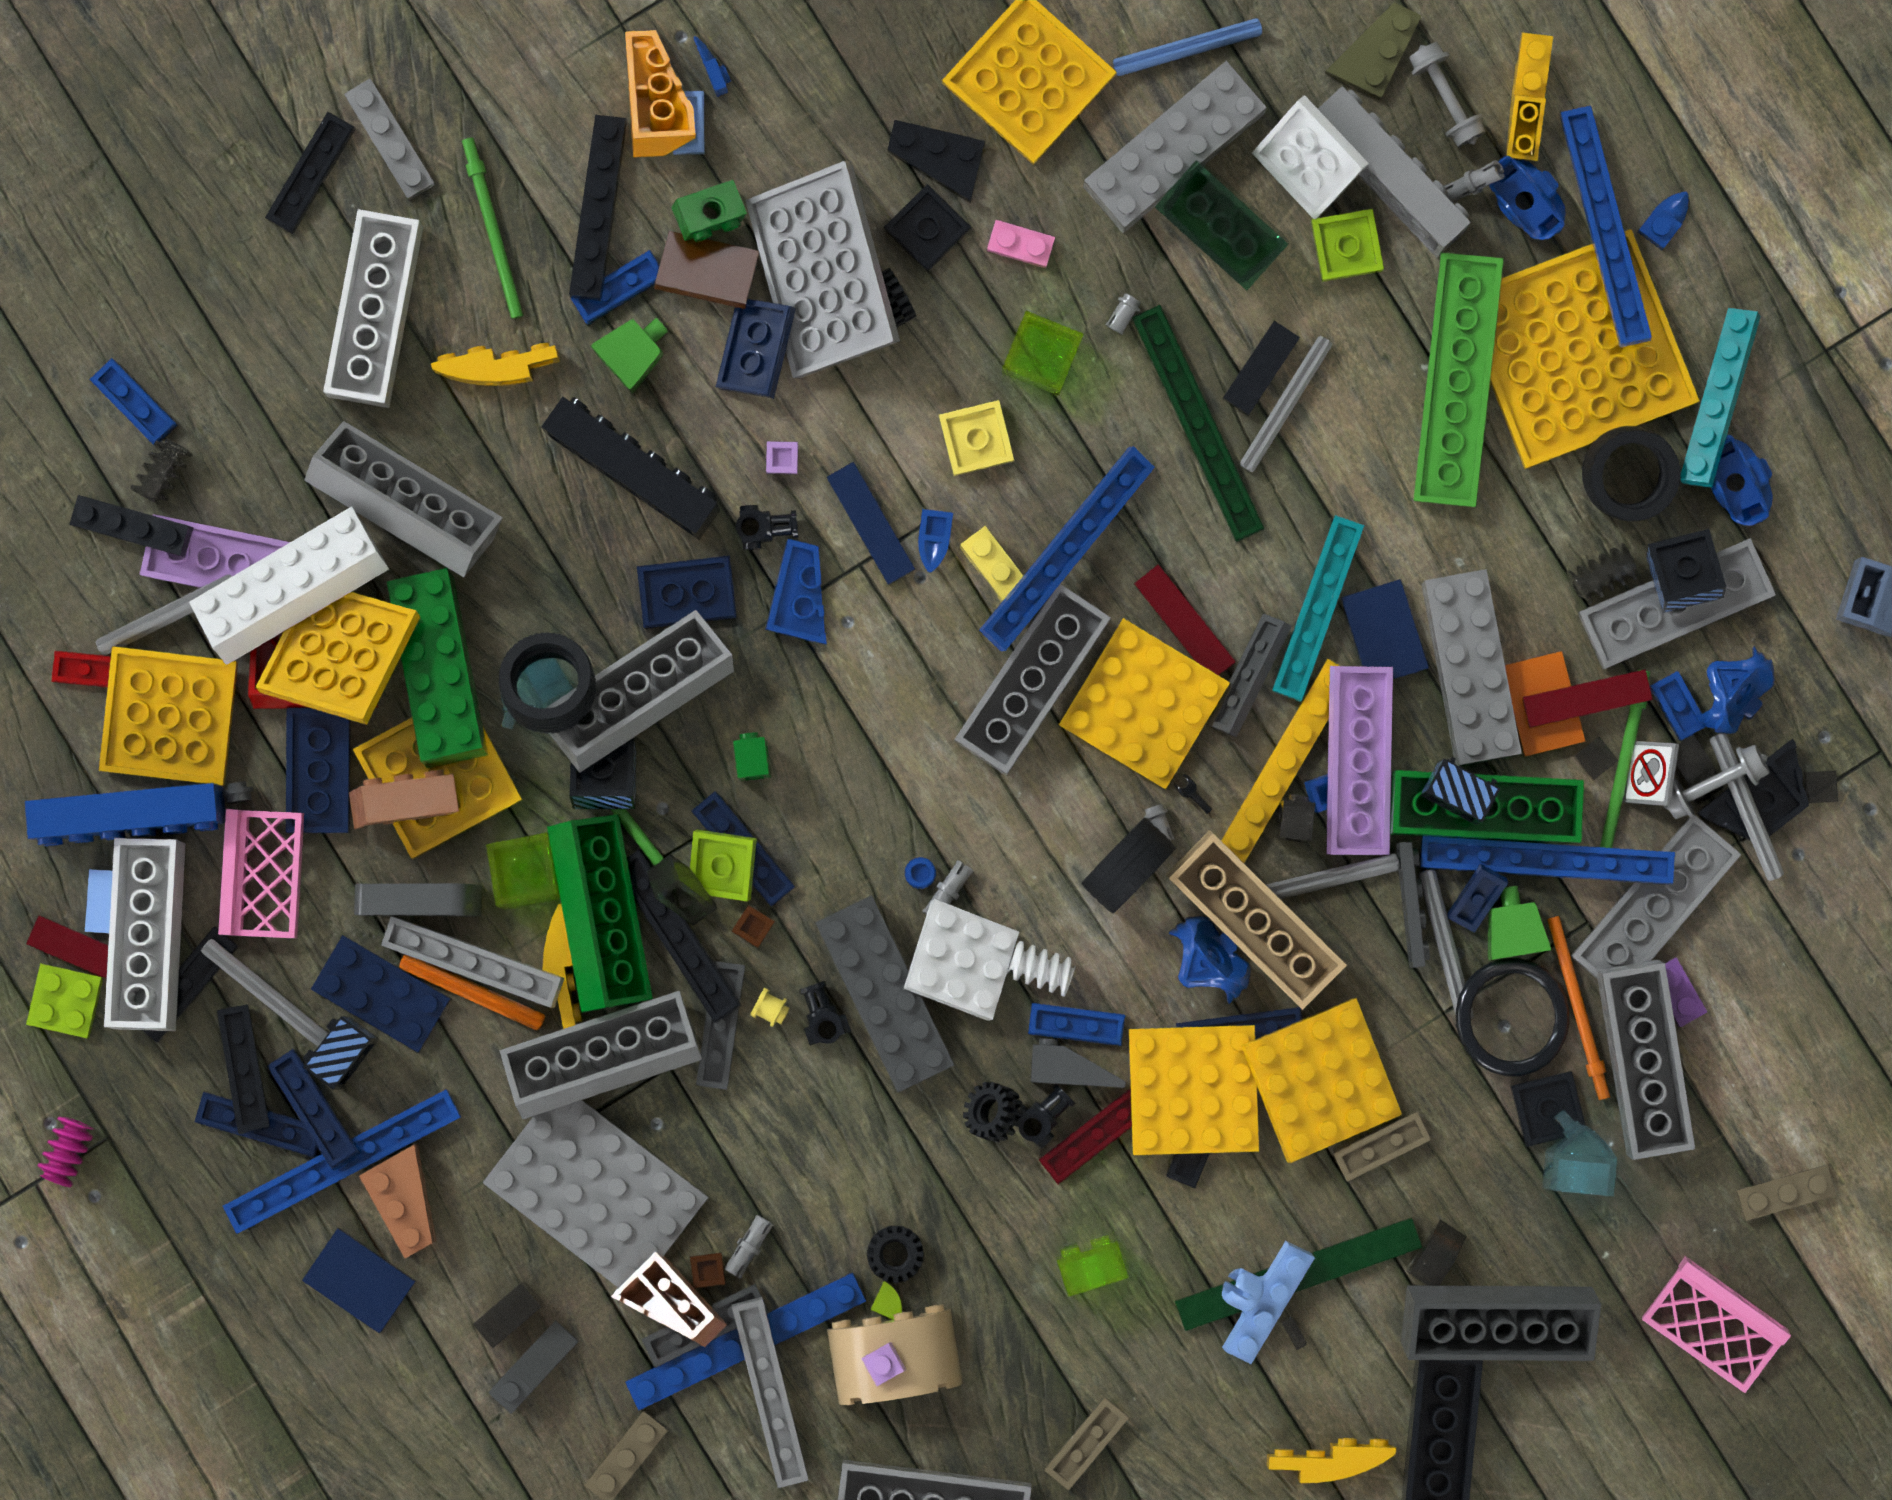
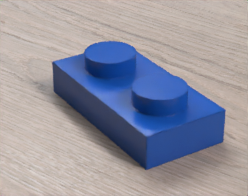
(1677, 705)

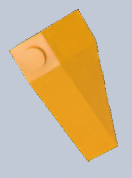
(658, 106)

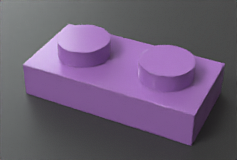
(1684, 999)

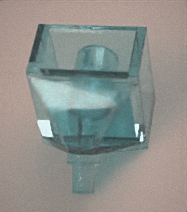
(539, 687)
(1579, 1161)

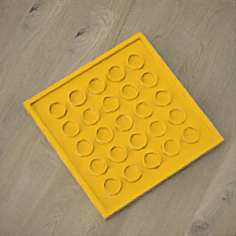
(1562, 362)

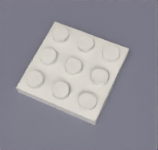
(1310, 157)
(961, 960)

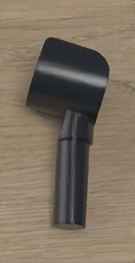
(1190, 791)

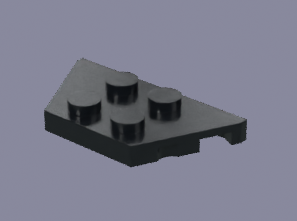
(1777, 795)

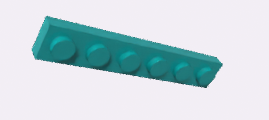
(1720, 397)
(1317, 608)

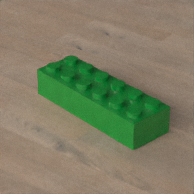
(439, 671)
(1522, 811)
(599, 912)

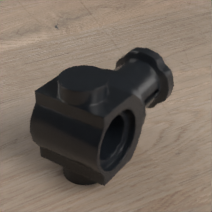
(767, 526)
(820, 1014)
(1045, 1116)

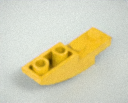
(1529, 96)
(482, 368)
(556, 960)
(1345, 1460)

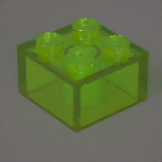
(1042, 353)
(522, 871)
(1091, 1266)

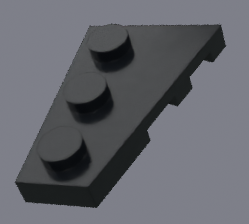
(940, 154)

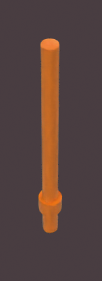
(1594, 1067)

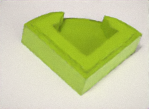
(887, 1301)

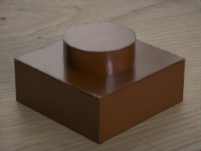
(753, 926)
(707, 1270)

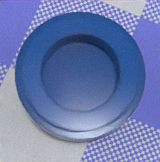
(920, 873)

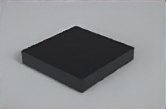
(927, 228)
(1539, 1103)

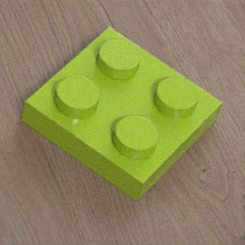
(1347, 245)
(724, 863)
(64, 1001)

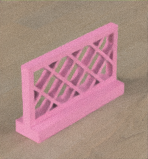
(235, 879)
(1731, 1302)

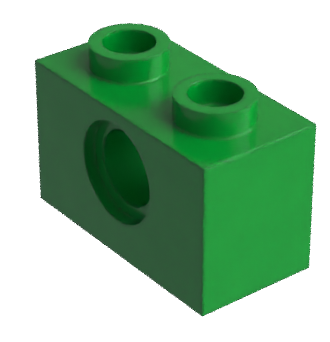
(722, 198)
(751, 757)

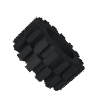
(899, 301)
(1006, 1115)
(892, 1273)

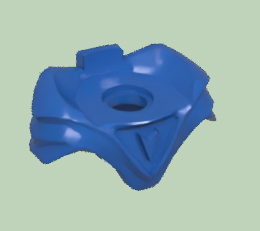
(1548, 210)
(1754, 500)
(1737, 691)
(1210, 958)

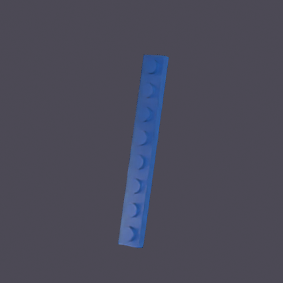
(1605, 226)
(1066, 549)
(1548, 860)
(317, 1173)
(727, 1348)

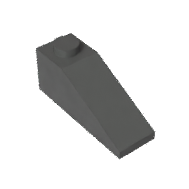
(1064, 1066)
(533, 1367)

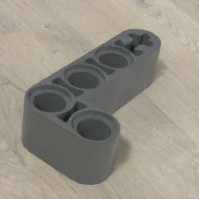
(418, 899)

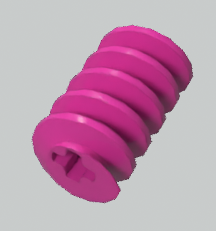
(65, 1151)

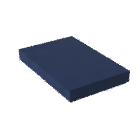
(755, 348)
(682, 587)
(1385, 629)
(359, 1280)

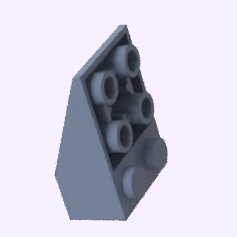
(1868, 597)

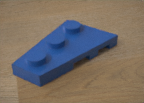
(797, 595)

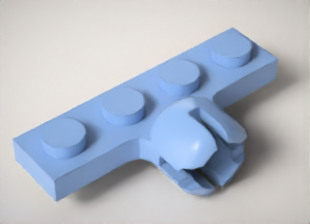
(1262, 1299)

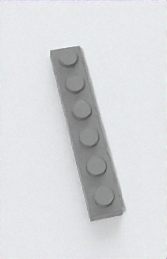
(472, 961)
(770, 1392)

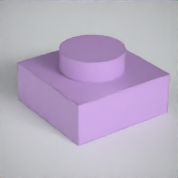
(782, 458)
(883, 1364)

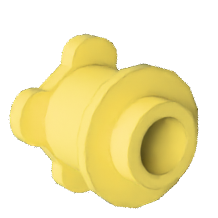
(770, 1008)

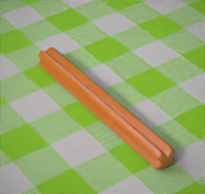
(473, 992)

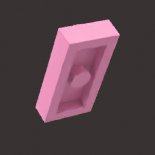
(1020, 244)

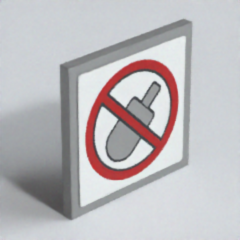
(1651, 773)

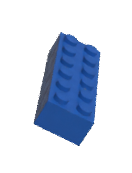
(125, 812)

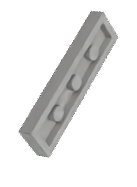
(389, 139)

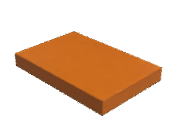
(1536, 677)

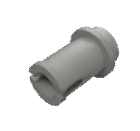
(1123, 313)
(1158, 817)

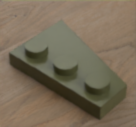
(1376, 53)

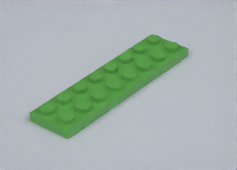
(1458, 379)

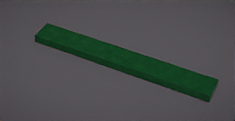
(1197, 423)
(1328, 1264)

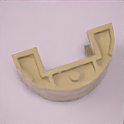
(922, 1342)

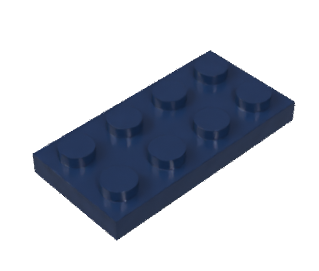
(318, 770)
(380, 994)

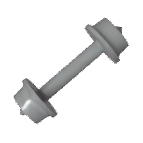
(1428, 59)
(1752, 764)

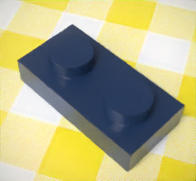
(1477, 898)

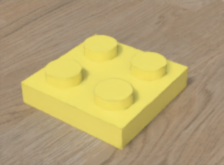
(976, 438)

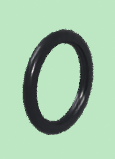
(1465, 1030)

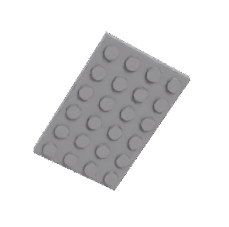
(825, 266)
(595, 1190)

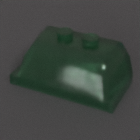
(1223, 224)

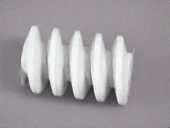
(1041, 968)

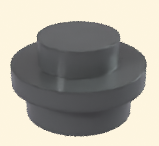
(238, 792)

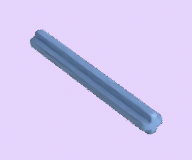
(1187, 47)

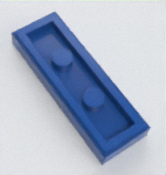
(620, 287)
(133, 401)
(1076, 1024)

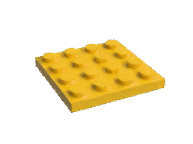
(1029, 77)
(340, 656)
(1144, 703)
(168, 715)
(480, 786)
(1321, 1080)
(1192, 1091)

